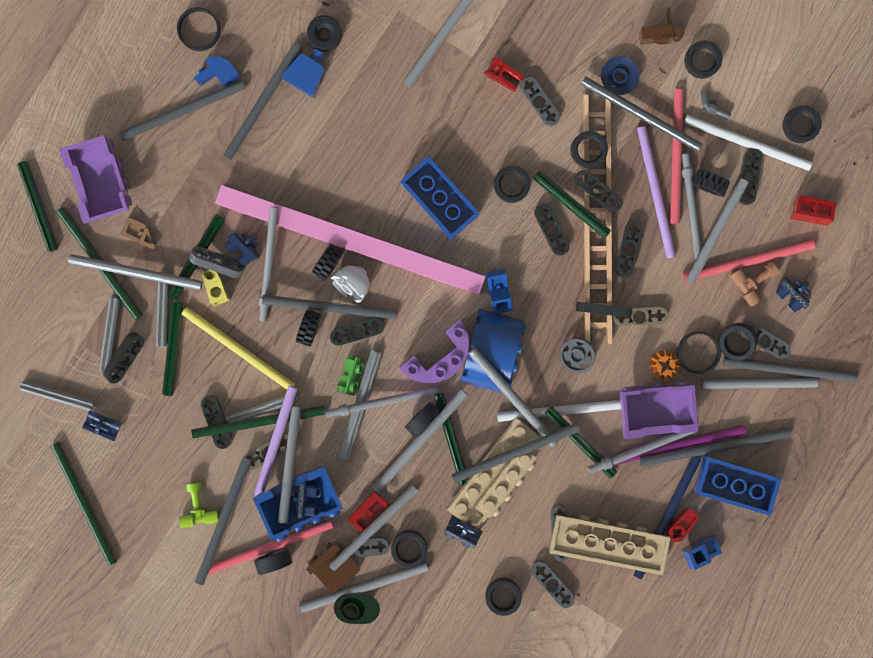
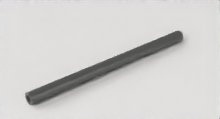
(715, 447)

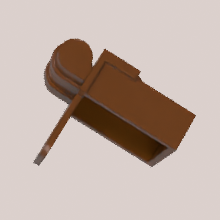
(661, 34)

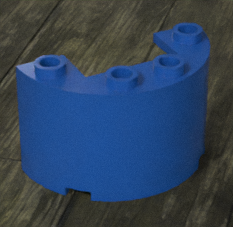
(498, 341)
(269, 503)

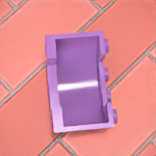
(97, 178)
(447, 365)
(658, 409)

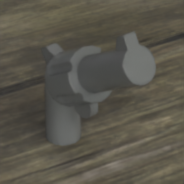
(712, 108)

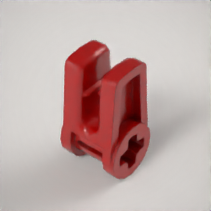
(498, 77)
(682, 523)

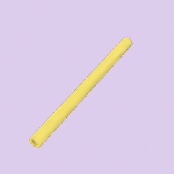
(237, 348)

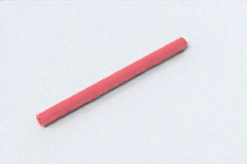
(676, 158)
(754, 259)
(270, 546)

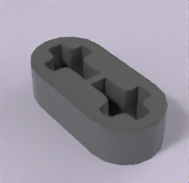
(373, 551)

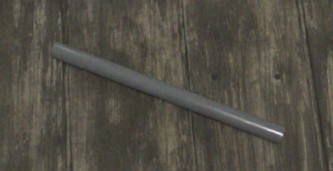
(262, 101)
(182, 110)
(641, 113)
(329, 307)
(791, 369)
(515, 452)
(223, 520)

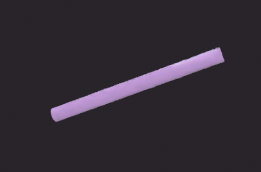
(275, 440)

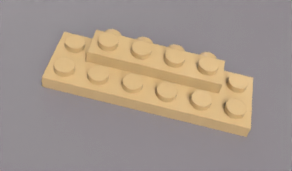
(487, 490)
(609, 543)

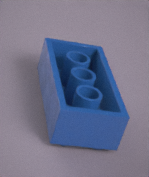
(439, 198)
(737, 485)

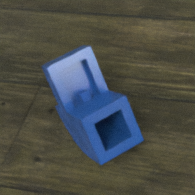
(217, 67)
(499, 291)
(700, 553)

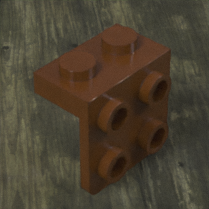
(332, 579)

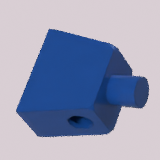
(306, 73)

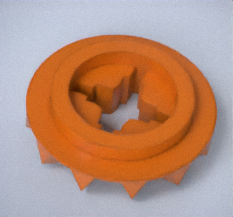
(663, 356)

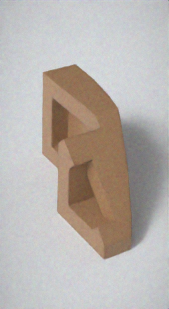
(138, 232)

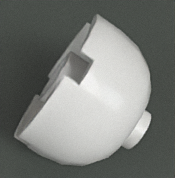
(352, 281)

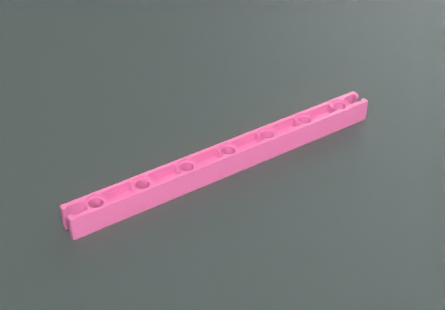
(352, 240)

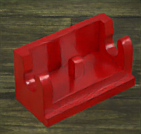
(813, 210)
(368, 511)

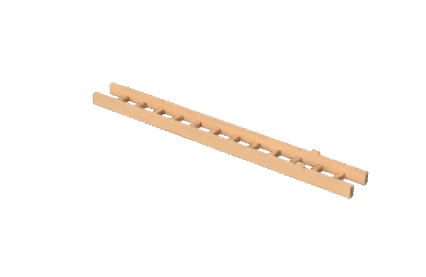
(587, 248)

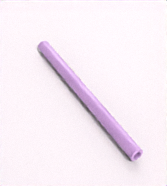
(656, 192)

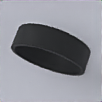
(188, 12)
(717, 358)

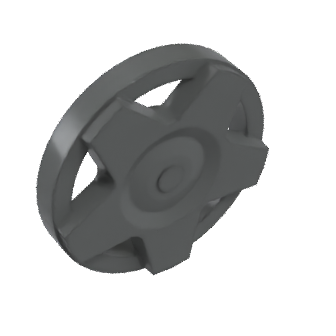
(577, 355)

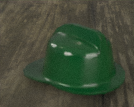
(356, 608)

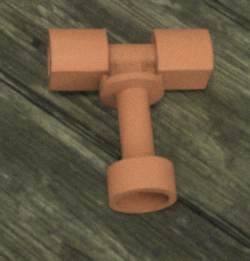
(748, 284)

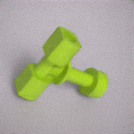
(199, 514)

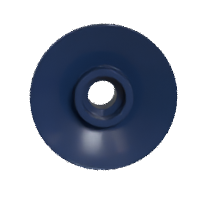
(622, 66)

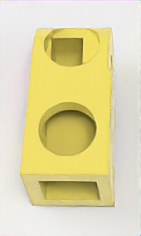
(215, 287)

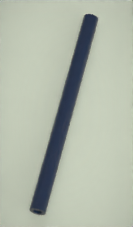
(674, 502)

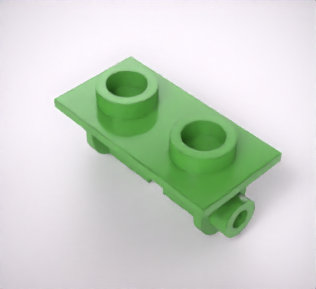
(355, 367)

